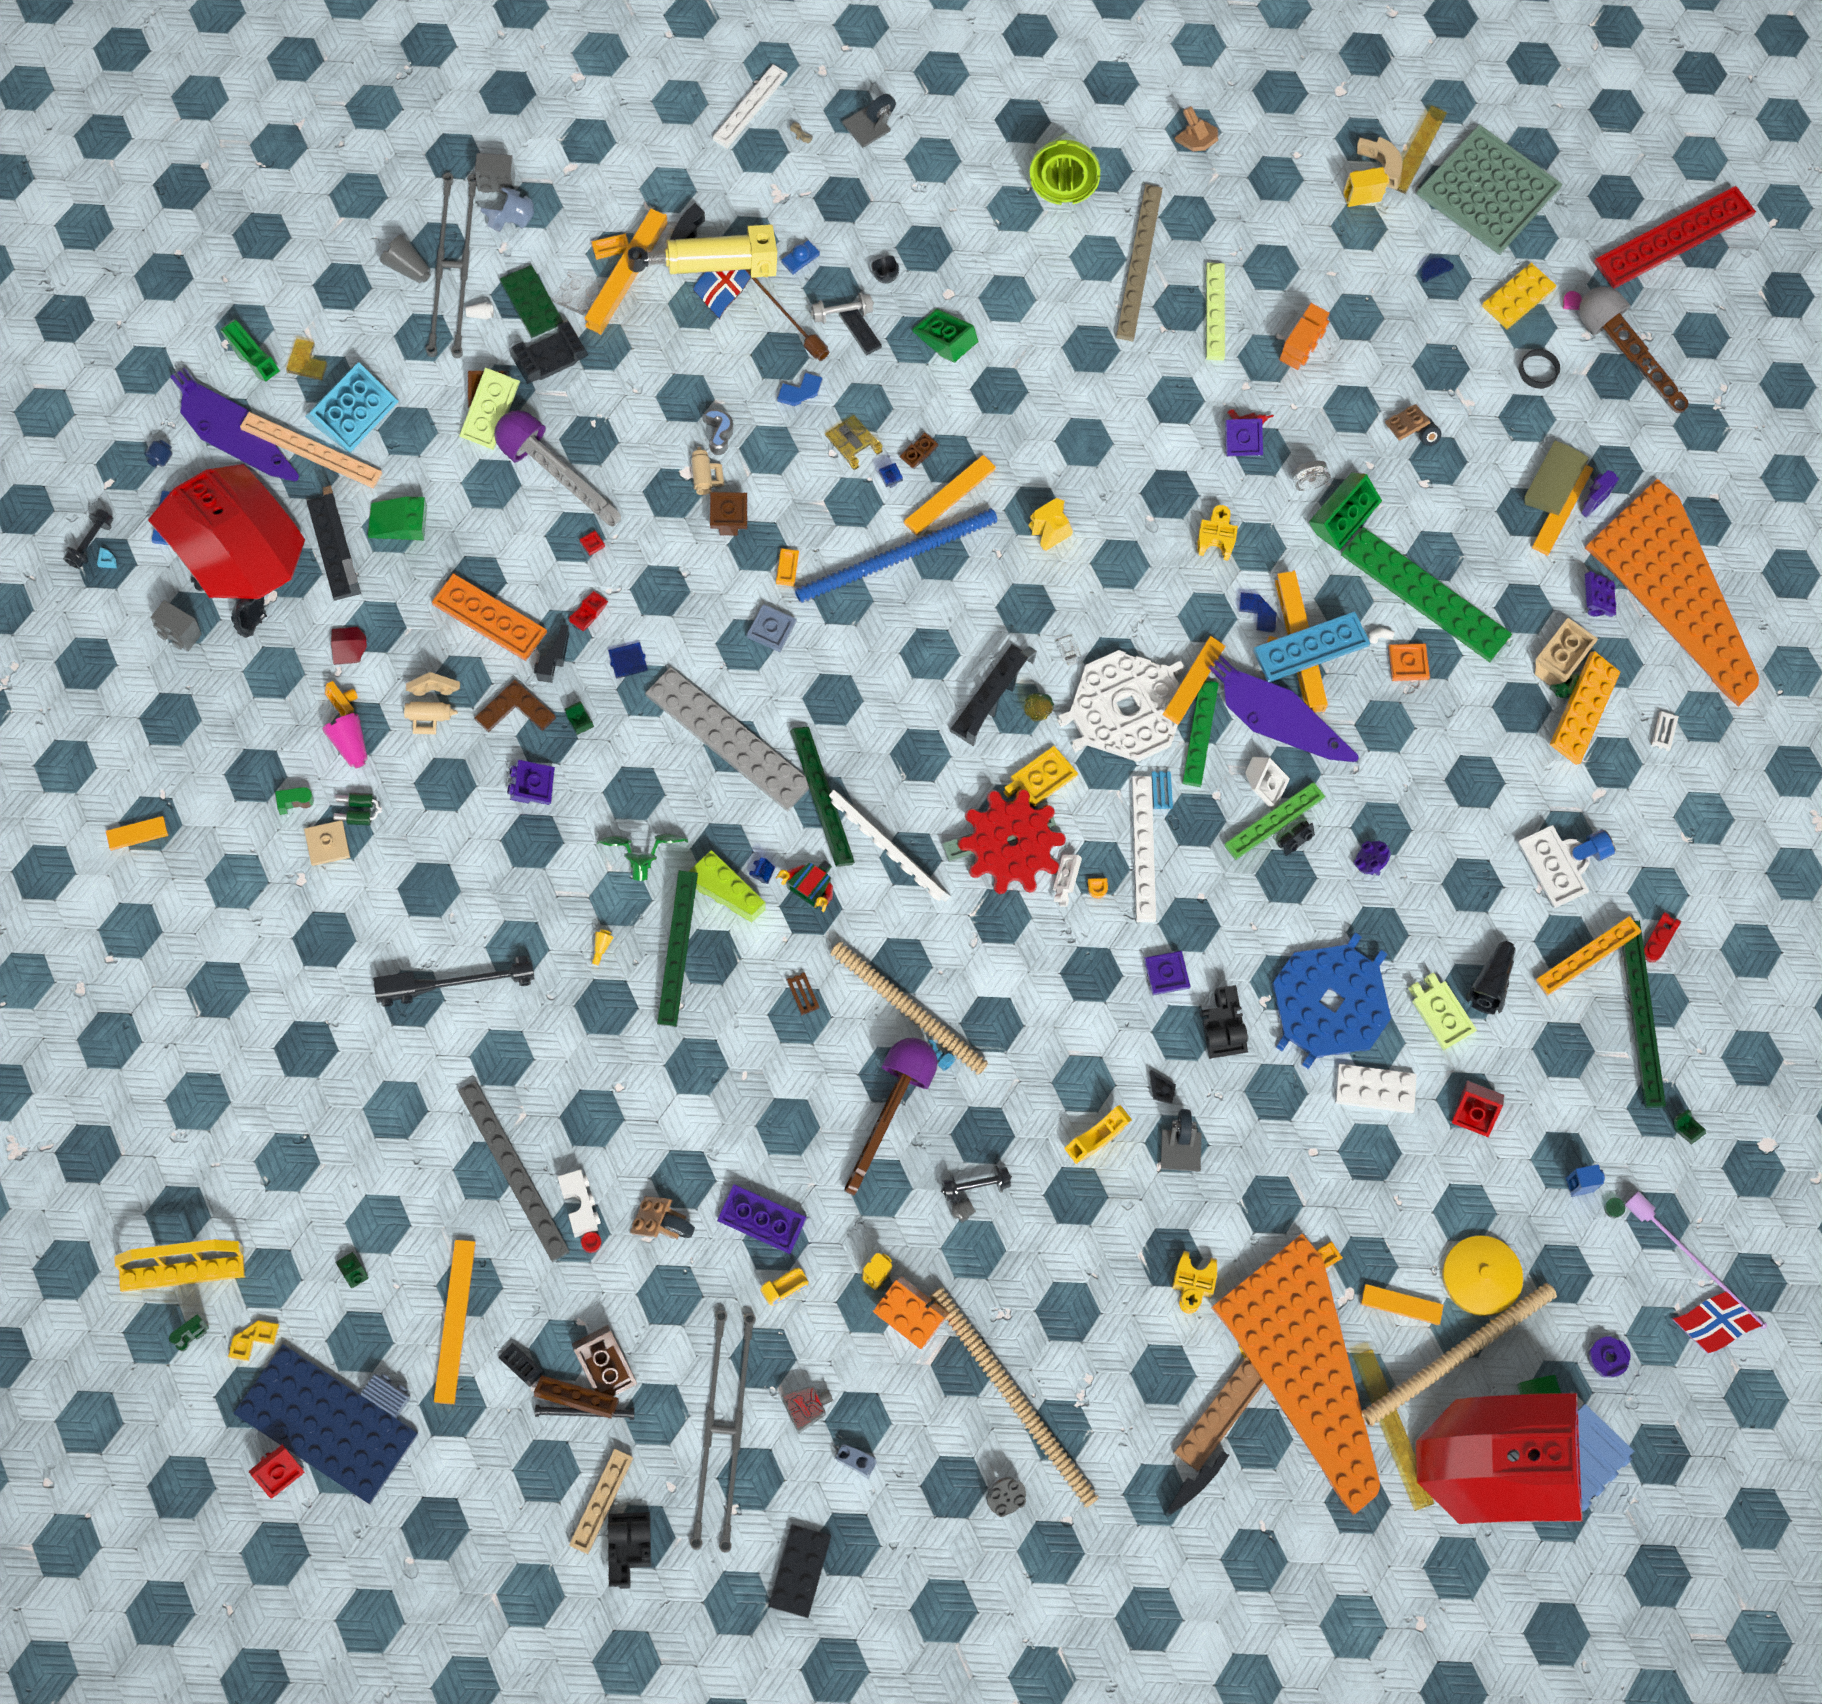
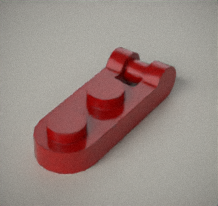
(1660, 937)

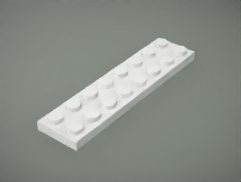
(884, 842)

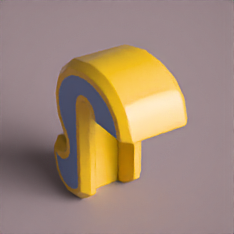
(784, 1286)

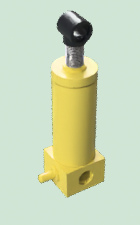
(713, 254)

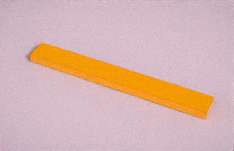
(454, 1322)

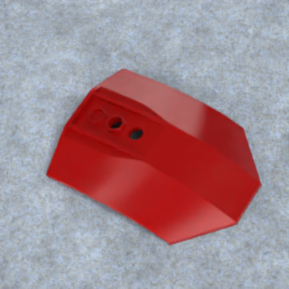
(233, 553)
(1467, 1464)

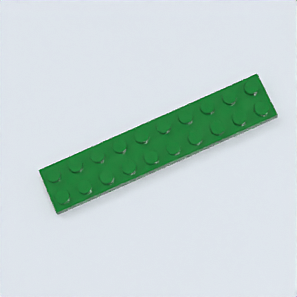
(1426, 594)

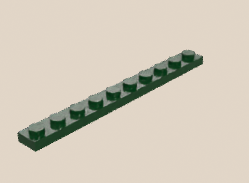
(1643, 1022)

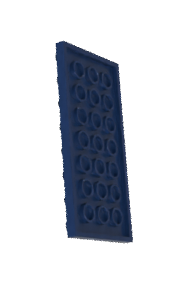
(326, 1424)

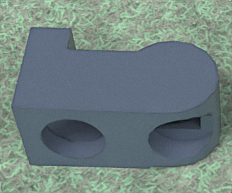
(856, 1460)

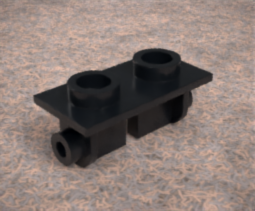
(1303, 833)

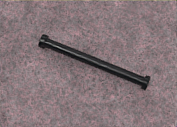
(560, 1411)

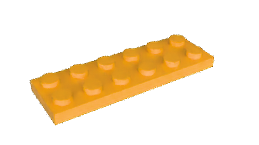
(1585, 708)

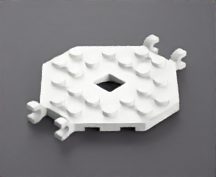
(1100, 718)

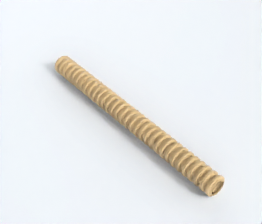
(909, 1008)

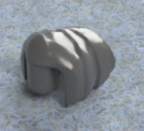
(962, 1210)

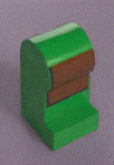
(293, 798)

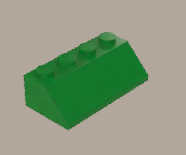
(1345, 510)

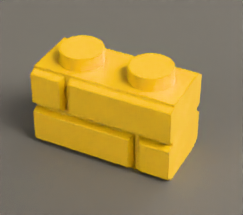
(877, 1270)

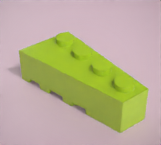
(727, 888)

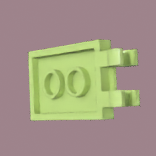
(1441, 1012)

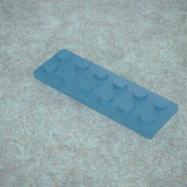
(1311, 647)

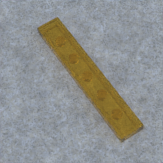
(1420, 147)

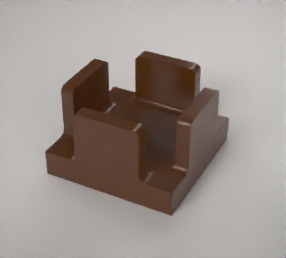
(728, 512)

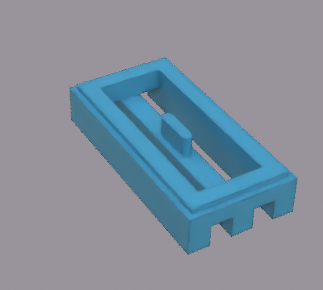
(1161, 776)

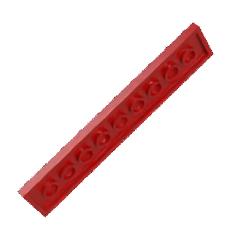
(1674, 237)

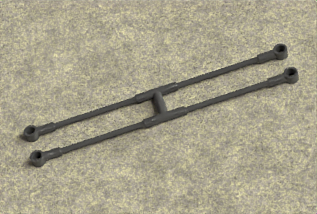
(463, 265)
(710, 1428)

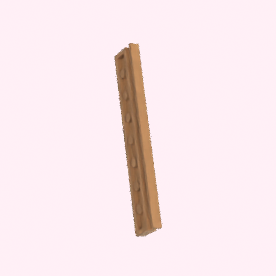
(1220, 1416)

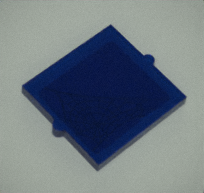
(628, 660)

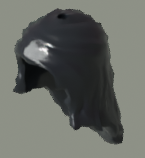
(247, 615)

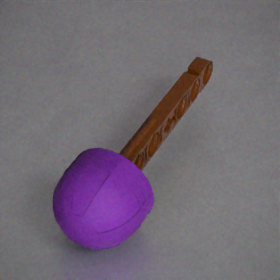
(912, 1063)

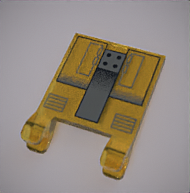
(851, 438)

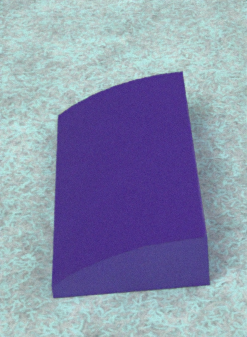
(762, 1219)

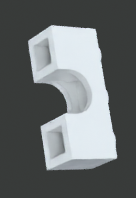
(574, 1186)

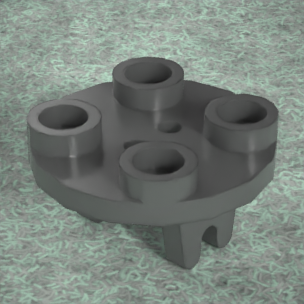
(1014, 1493)

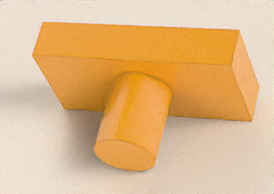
(340, 700)

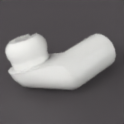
(1378, 633)

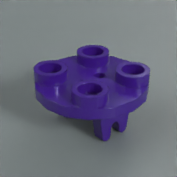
(1372, 857)

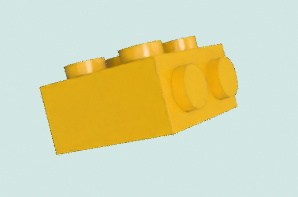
(1365, 186)

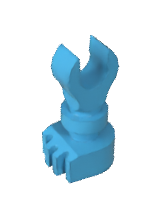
(944, 1061)

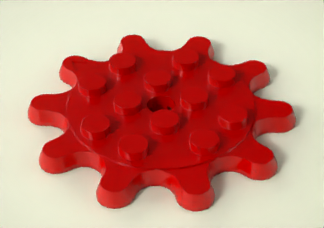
(1005, 861)

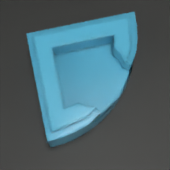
(106, 559)

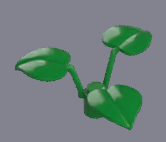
(640, 861)

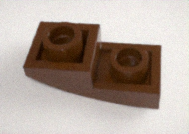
(919, 451)

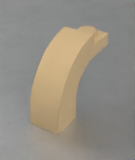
(1386, 154)

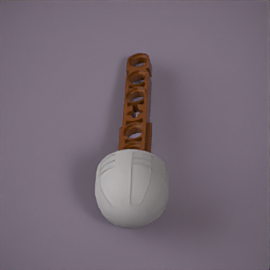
(1603, 310)

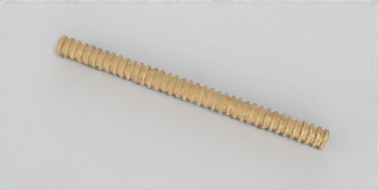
(1459, 1354)

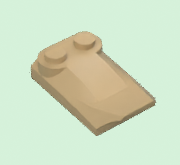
(1564, 653)

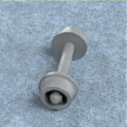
(819, 312)

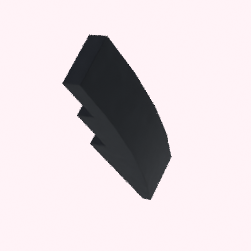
(1192, 1488)

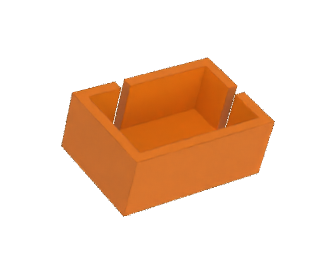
(1305, 337)
(906, 1312)

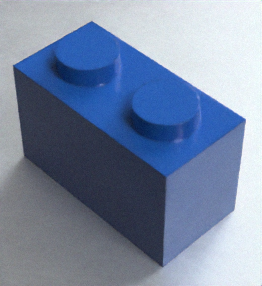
(1585, 1180)

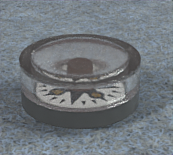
(1311, 475)

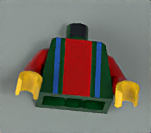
(810, 883)

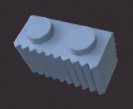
(385, 1395)

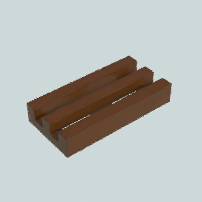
(797, 979)

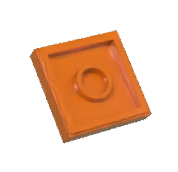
(1408, 662)

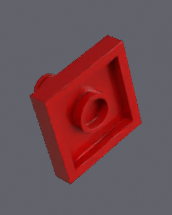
(276, 1471)

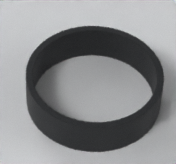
(1543, 353)

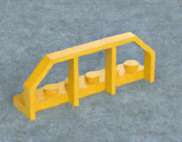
(180, 1273)

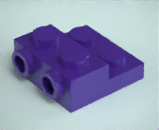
(1600, 491)
(531, 782)

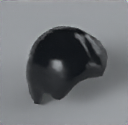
(885, 269)

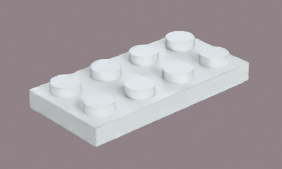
(1375, 1088)

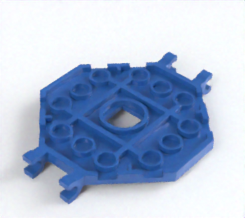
(1315, 1026)

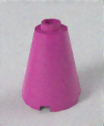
(348, 739)

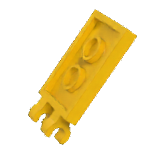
(1042, 776)

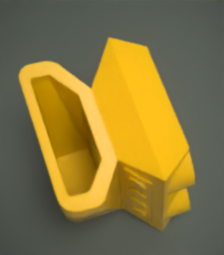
(1051, 524)

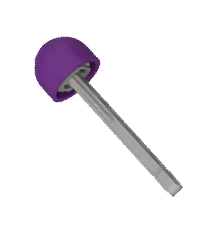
(519, 435)

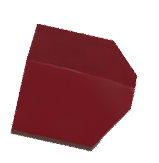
(347, 645)

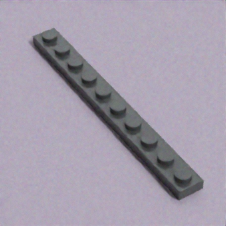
(513, 1171)

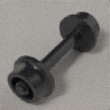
(101, 519)
(1001, 1178)

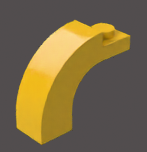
(1099, 1135)

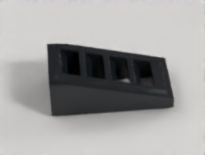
(530, 1373)

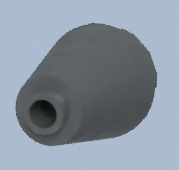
(405, 260)

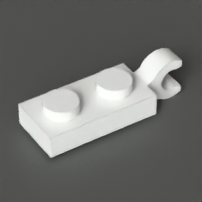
(1066, 878)

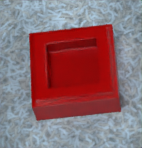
(592, 543)

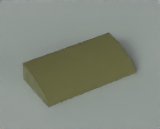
(1556, 478)

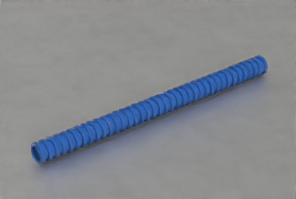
(895, 555)

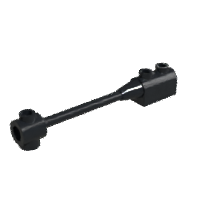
(406, 987)

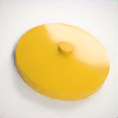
(1482, 1275)

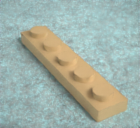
(601, 1501)

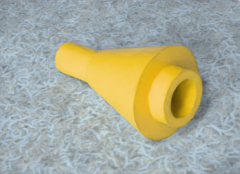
(602, 941)

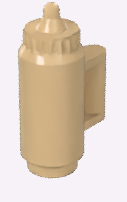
(702, 472)
(427, 712)

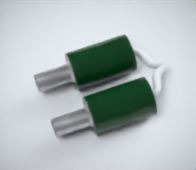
(358, 800)

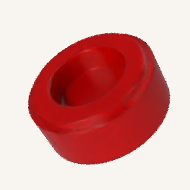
(591, 1242)

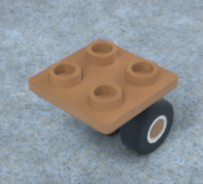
(1413, 421)

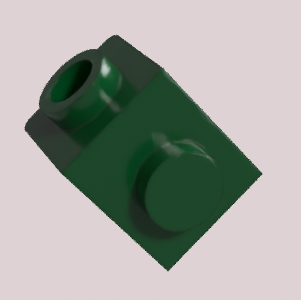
(1565, 688)
(578, 718)
(1688, 1127)
(352, 1270)

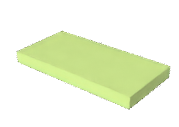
(489, 404)

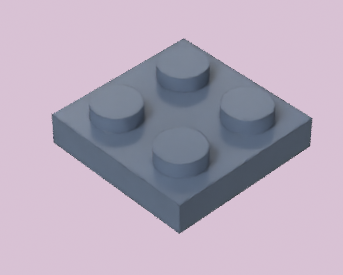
(771, 628)

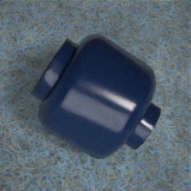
(158, 453)

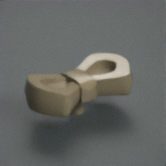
(797, 129)

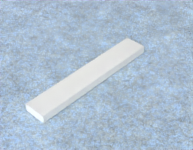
(750, 106)

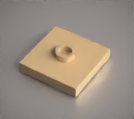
(327, 843)

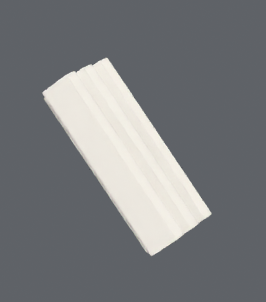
(1661, 744)

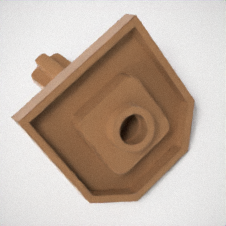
(1198, 134)

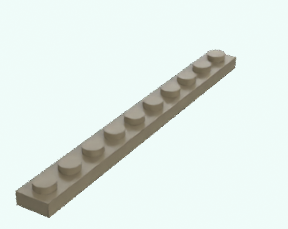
(1139, 263)

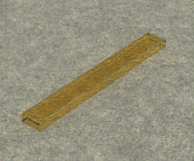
(1393, 1430)

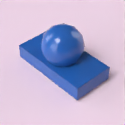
(800, 256)

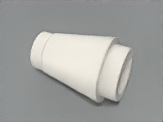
(480, 311)

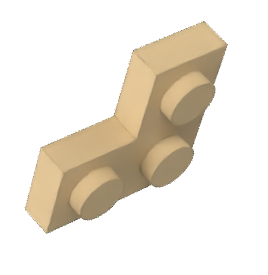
(432, 682)

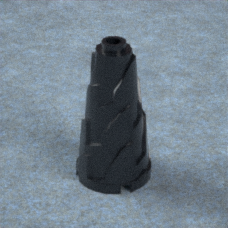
(1491, 985)

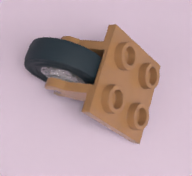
(657, 1218)

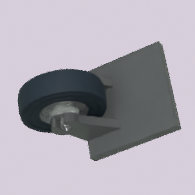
(871, 121)
(1181, 1144)

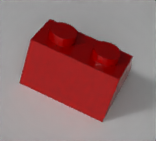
(1478, 1109)

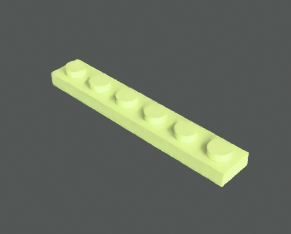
(1215, 311)

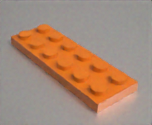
(489, 617)

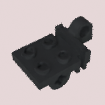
(1224, 1027)
(627, 1546)

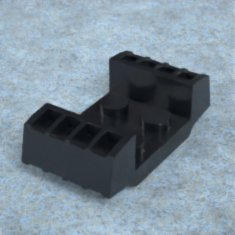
(549, 355)

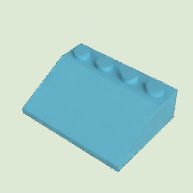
(352, 408)

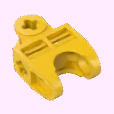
(1217, 532)
(1194, 1282)

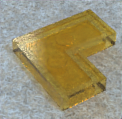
(302, 363)

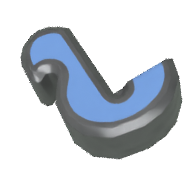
(723, 431)

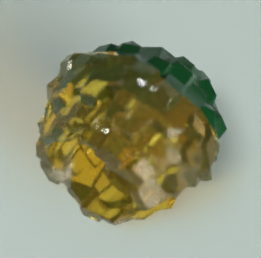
(1038, 706)

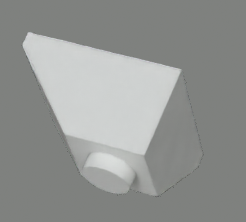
(1267, 780)

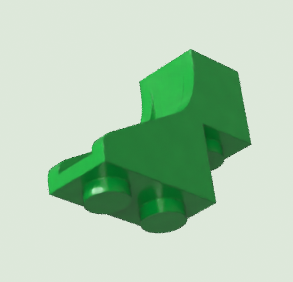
(248, 351)

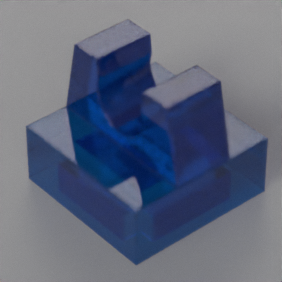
(890, 475)
(763, 870)

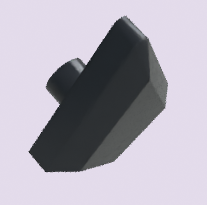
(1162, 1088)

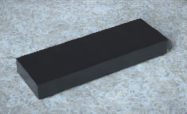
(860, 331)

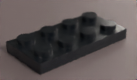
(799, 1571)

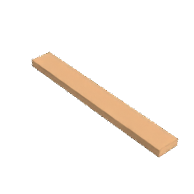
(311, 450)

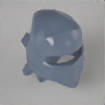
(515, 210)

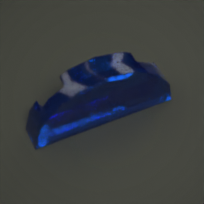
(1434, 268)

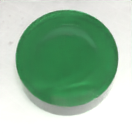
(1614, 1208)

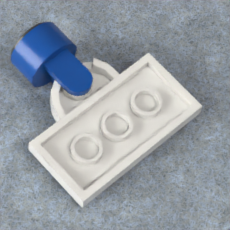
(1561, 863)

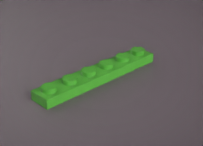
(1274, 821)

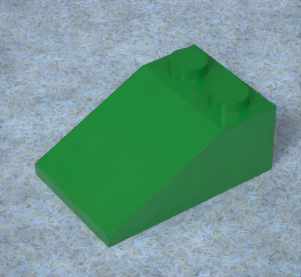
(946, 335)
(398, 519)

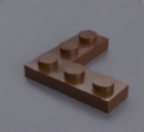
(507, 700)

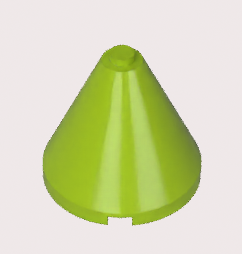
(1064, 171)

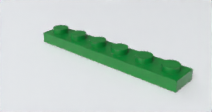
(1200, 734)

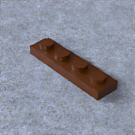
(576, 1397)

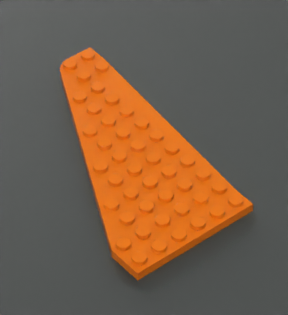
(1665, 568)
(1297, 1347)

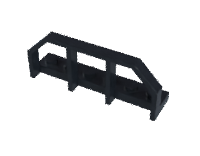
(333, 545)
(988, 696)

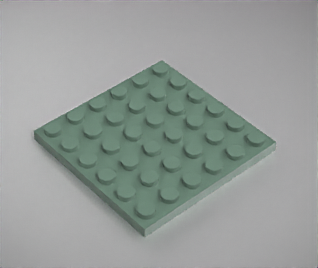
(1489, 189)

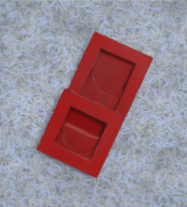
(589, 611)

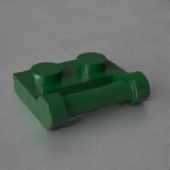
(192, 1329)

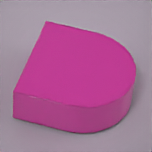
(1572, 300)

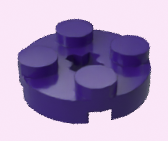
(1612, 1346)

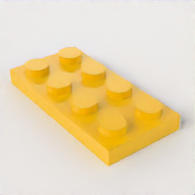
(1519, 296)

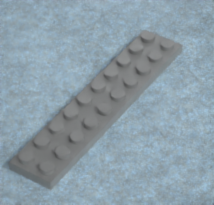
(728, 739)

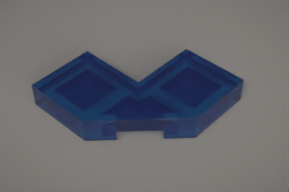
(1256, 604)

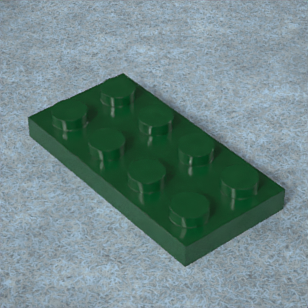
(531, 301)

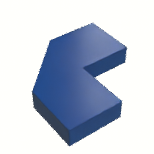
(794, 395)

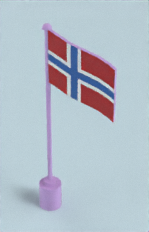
(1717, 1319)

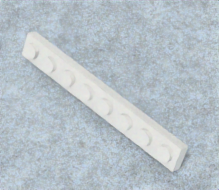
(1143, 849)

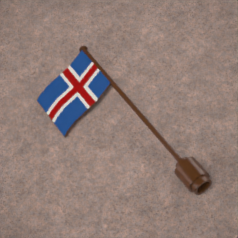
(723, 287)

